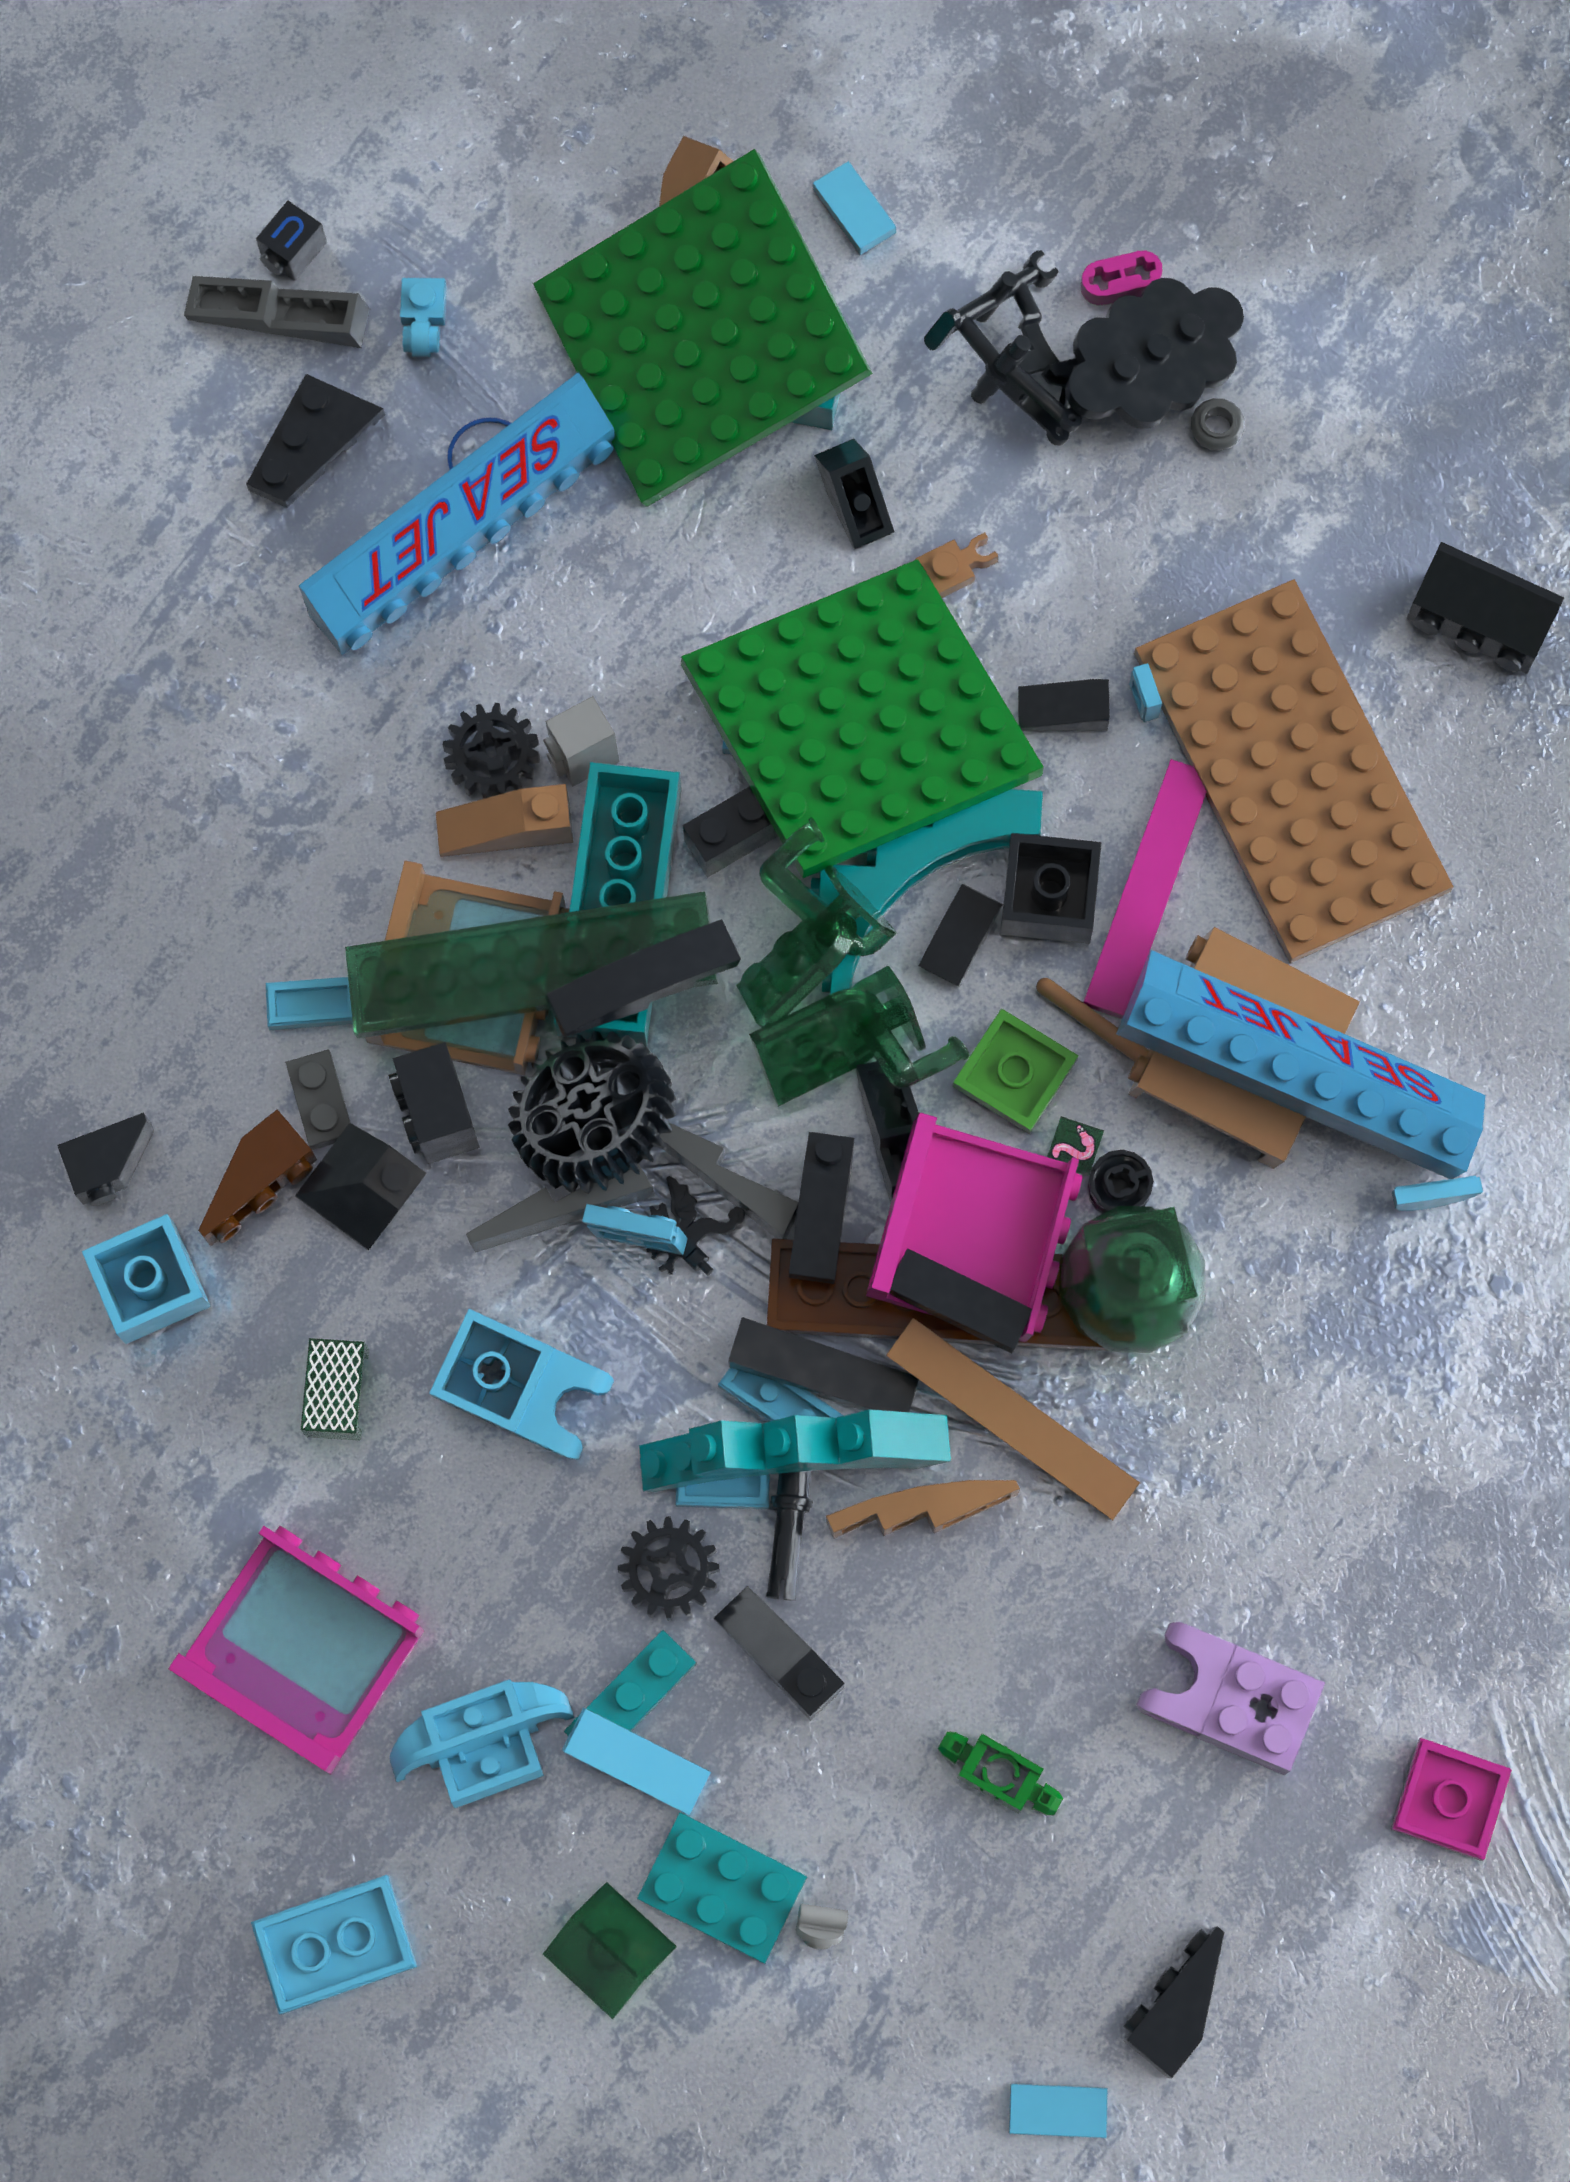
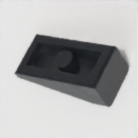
(1064, 706)

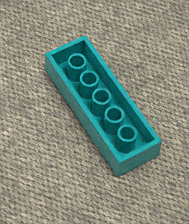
(625, 853)

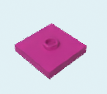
(1451, 1799)

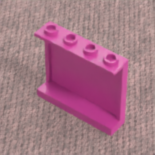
(979, 1213)

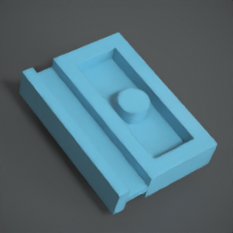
(634, 1229)

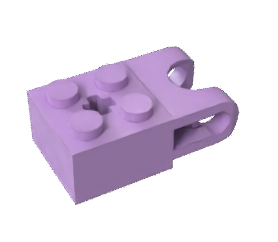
(1221, 1694)

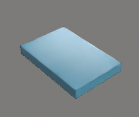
(333, 1944)

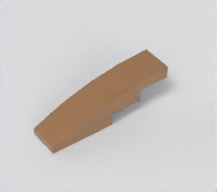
(940, 1503)

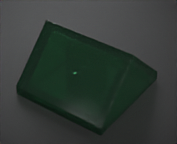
(609, 1950)

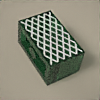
(333, 1389)

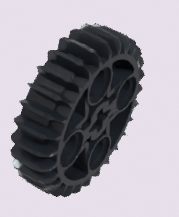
(592, 1112)

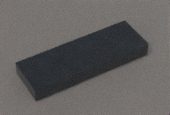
(960, 1301)

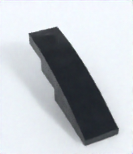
(642, 977)
(890, 1119)

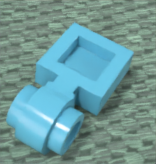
(422, 306)

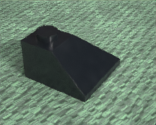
(360, 1185)

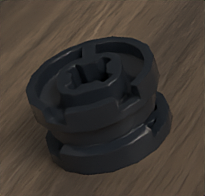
(1119, 1180)

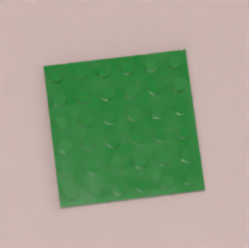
(702, 327)
(861, 716)

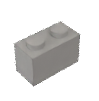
(579, 738)

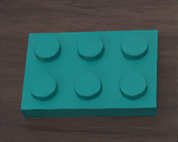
(722, 1888)

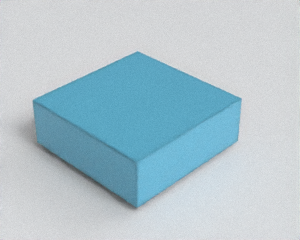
(1145, 693)

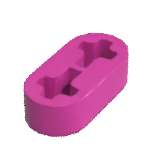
(1121, 276)

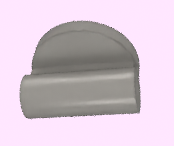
(821, 1926)

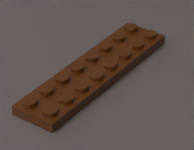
(846, 1310)

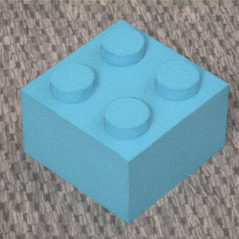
(146, 1279)

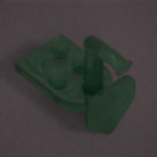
(817, 943)
(847, 1032)

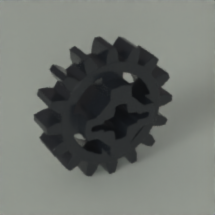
(473, 755)
(676, 1548)

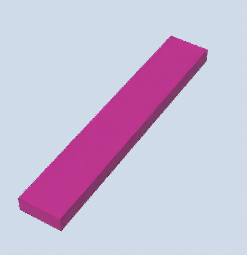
(1147, 890)

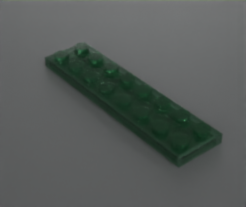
(503, 965)

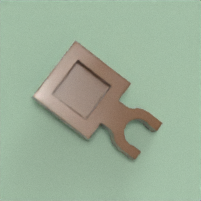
(952, 568)

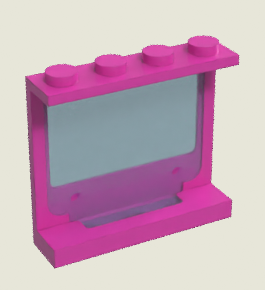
(300, 1649)

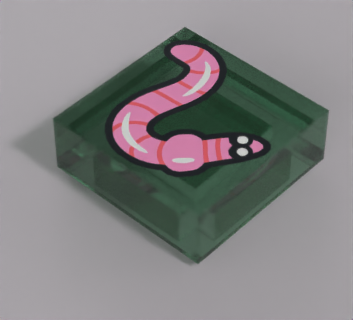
(1076, 1141)

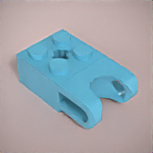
(529, 1390)

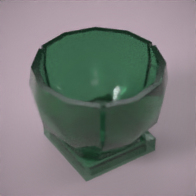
(1133, 1279)

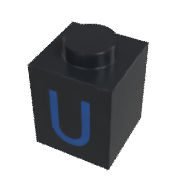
(290, 241)

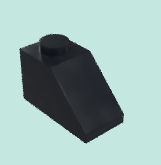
(854, 492)
(105, 1158)

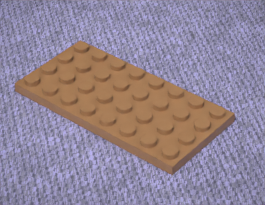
(1293, 771)

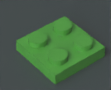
(1015, 1071)

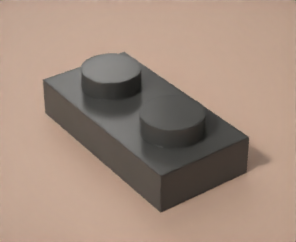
(318, 1098)

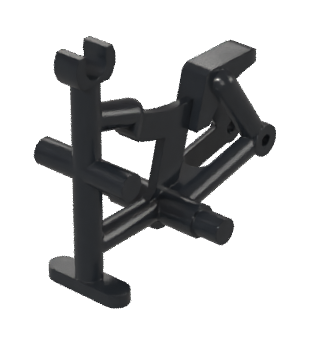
(1012, 367)

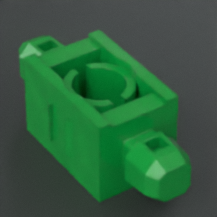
(955, 1748)

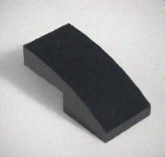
(960, 935)

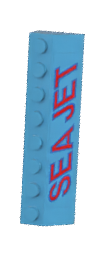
(1304, 1066)

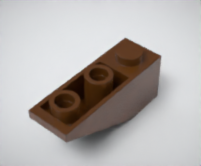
(259, 1168)

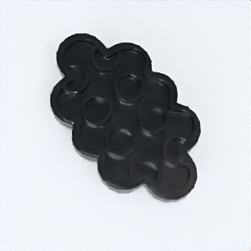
(1154, 353)

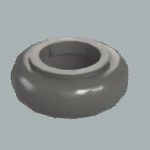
(1221, 408)

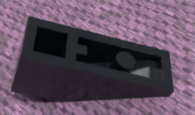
(821, 1207)
(780, 1653)

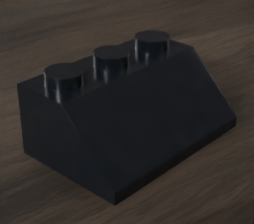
(1484, 608)

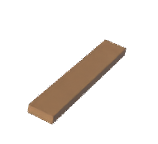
(1013, 1419)

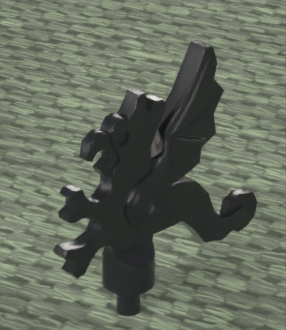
(683, 1209)

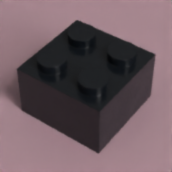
(1050, 888)
(437, 1108)

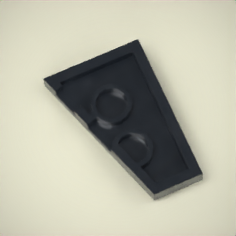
(308, 438)

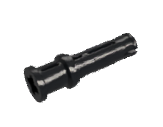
(791, 1504)

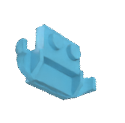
(481, 1739)

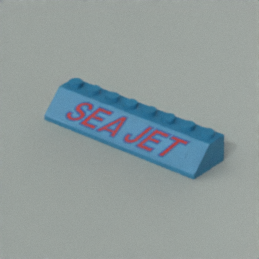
(458, 515)

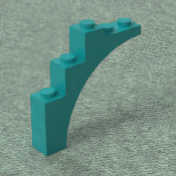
(922, 852)
(795, 1445)

